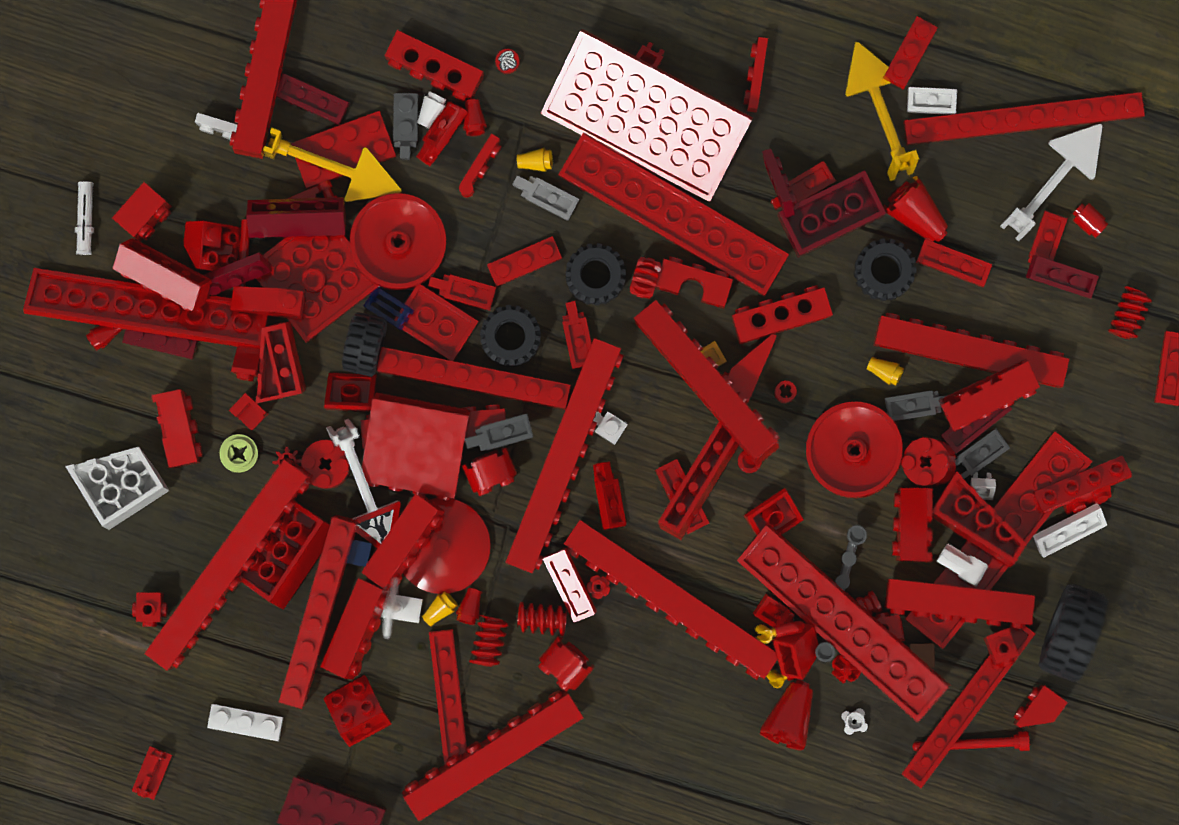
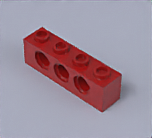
(403, 44)
(813, 295)

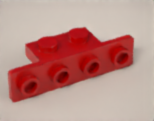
(1084, 488)

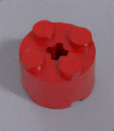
(942, 460)
(312, 463)
(489, 471)
(566, 664)

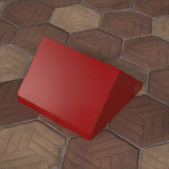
(349, 392)
(776, 511)

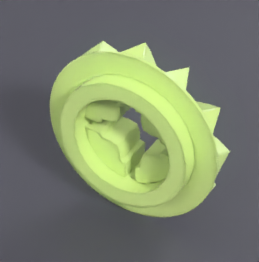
(227, 452)

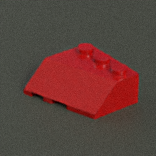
(911, 524)

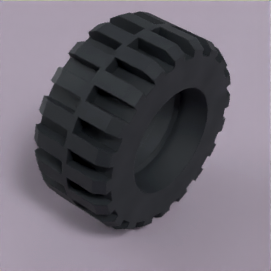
(1073, 632)

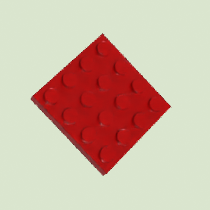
(343, 286)

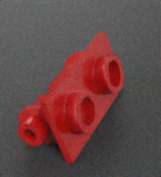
(151, 773)

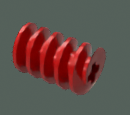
(1130, 314)
(541, 619)
(489, 641)

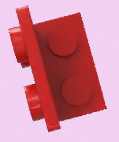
(356, 711)

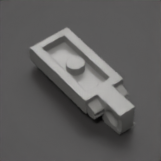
(547, 196)

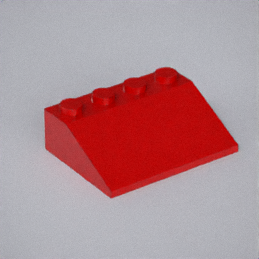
(287, 556)

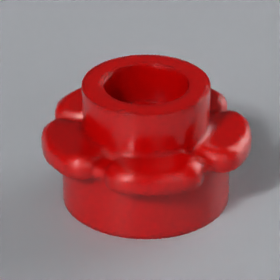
(598, 593)

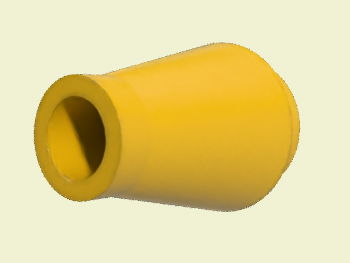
(536, 160)
(886, 370)
(440, 608)

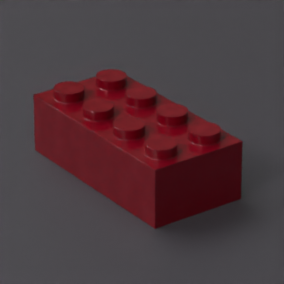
(832, 214)
(320, 805)

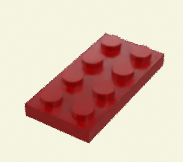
(345, 146)

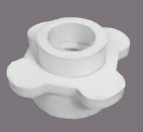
(859, 726)

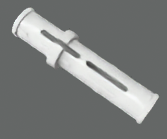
(84, 246)

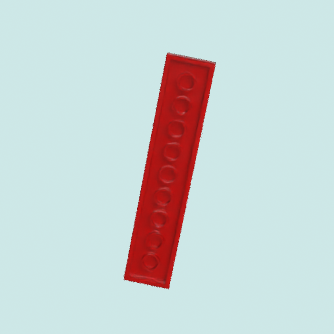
(673, 214)
(138, 309)
(1022, 512)
(843, 623)

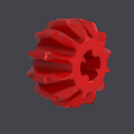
(645, 277)

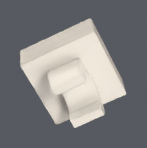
(984, 487)

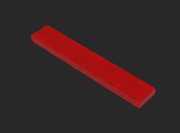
(448, 693)

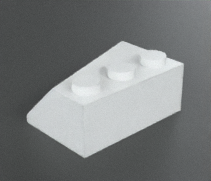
(118, 485)

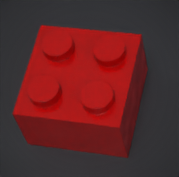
(142, 212)

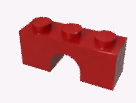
(715, 285)

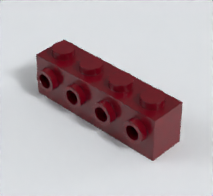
(296, 217)

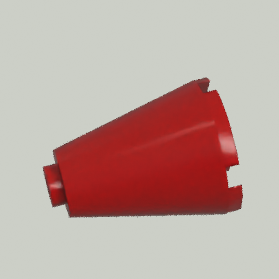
(916, 210)
(790, 717)

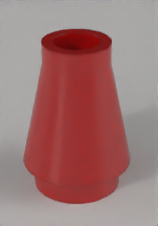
(474, 120)
(102, 336)
(469, 608)

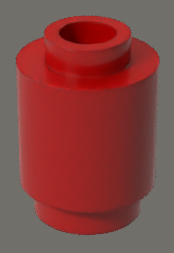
(1089, 219)

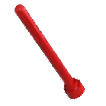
(1018, 741)

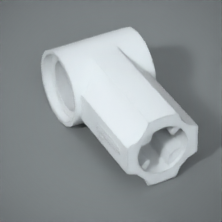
(967, 567)

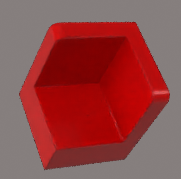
(248, 412)

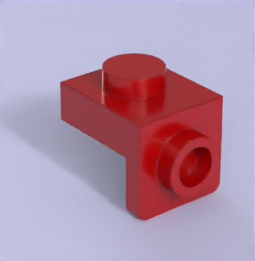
(773, 611)

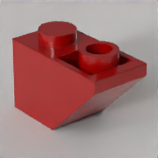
(246, 363)
(1041, 709)

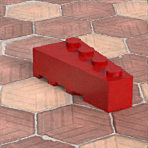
(975, 520)

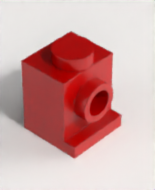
(994, 641)

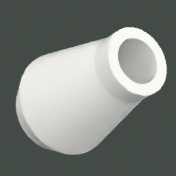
(431, 109)

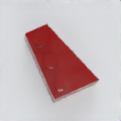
(280, 366)
(178, 428)

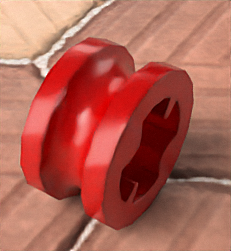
(777, 392)

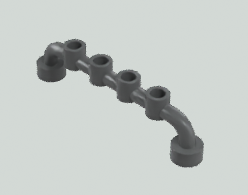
(856, 535)

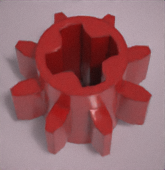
(283, 456)
(844, 669)

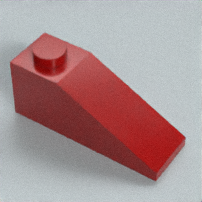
(268, 301)
(747, 371)

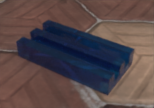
(401, 317)

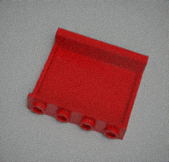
(414, 446)

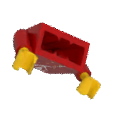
(794, 648)

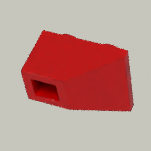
(211, 244)

